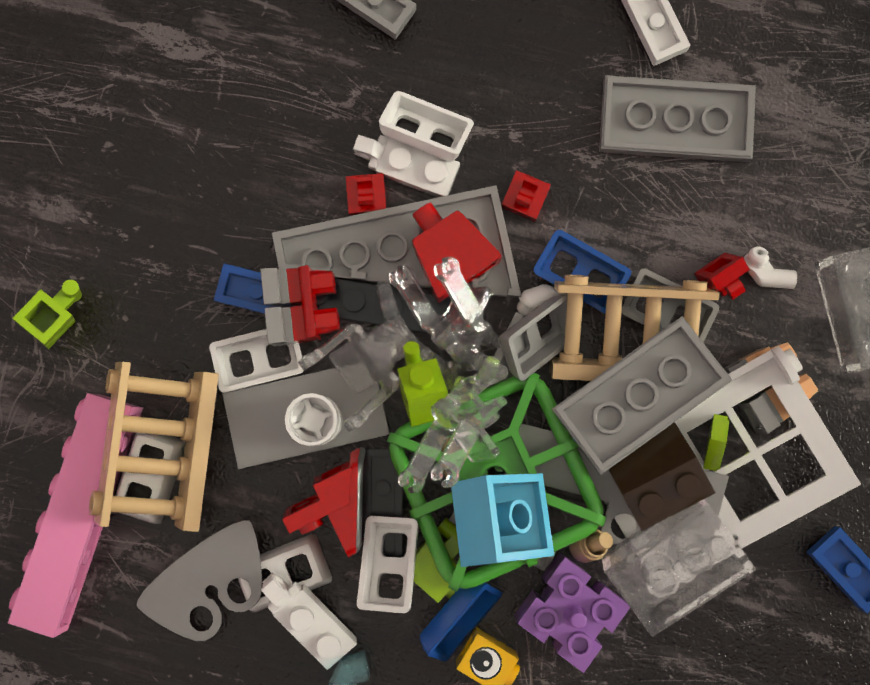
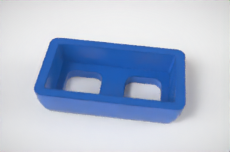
(587, 260)
(458, 620)

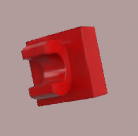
(365, 193)
(525, 196)
(724, 274)

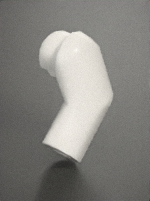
(765, 274)
(534, 297)

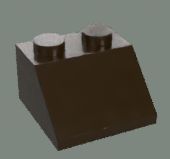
(661, 478)

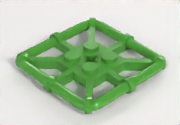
(511, 460)

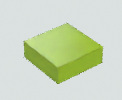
(716, 442)

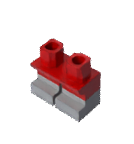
(296, 288)

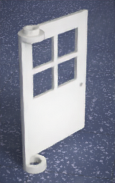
(779, 371)

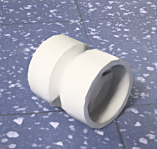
(313, 419)

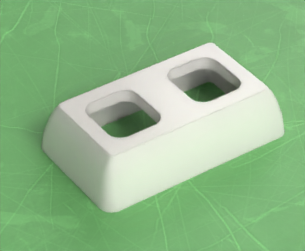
(430, 120)
(256, 344)
(160, 484)
(276, 561)
(375, 564)

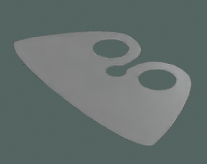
(213, 562)

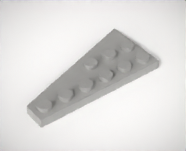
(379, 241)

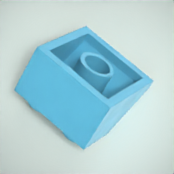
(501, 519)

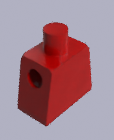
(455, 238)

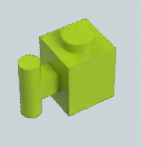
(48, 317)
(420, 385)
(426, 572)

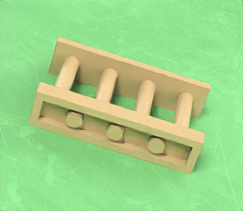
(572, 365)
(188, 469)

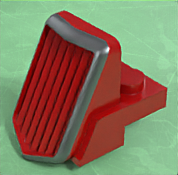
(338, 496)

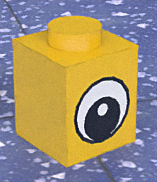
(488, 660)

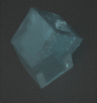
(351, 670)

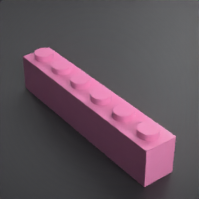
(66, 531)

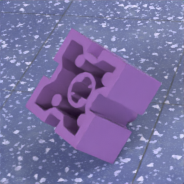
(571, 612)

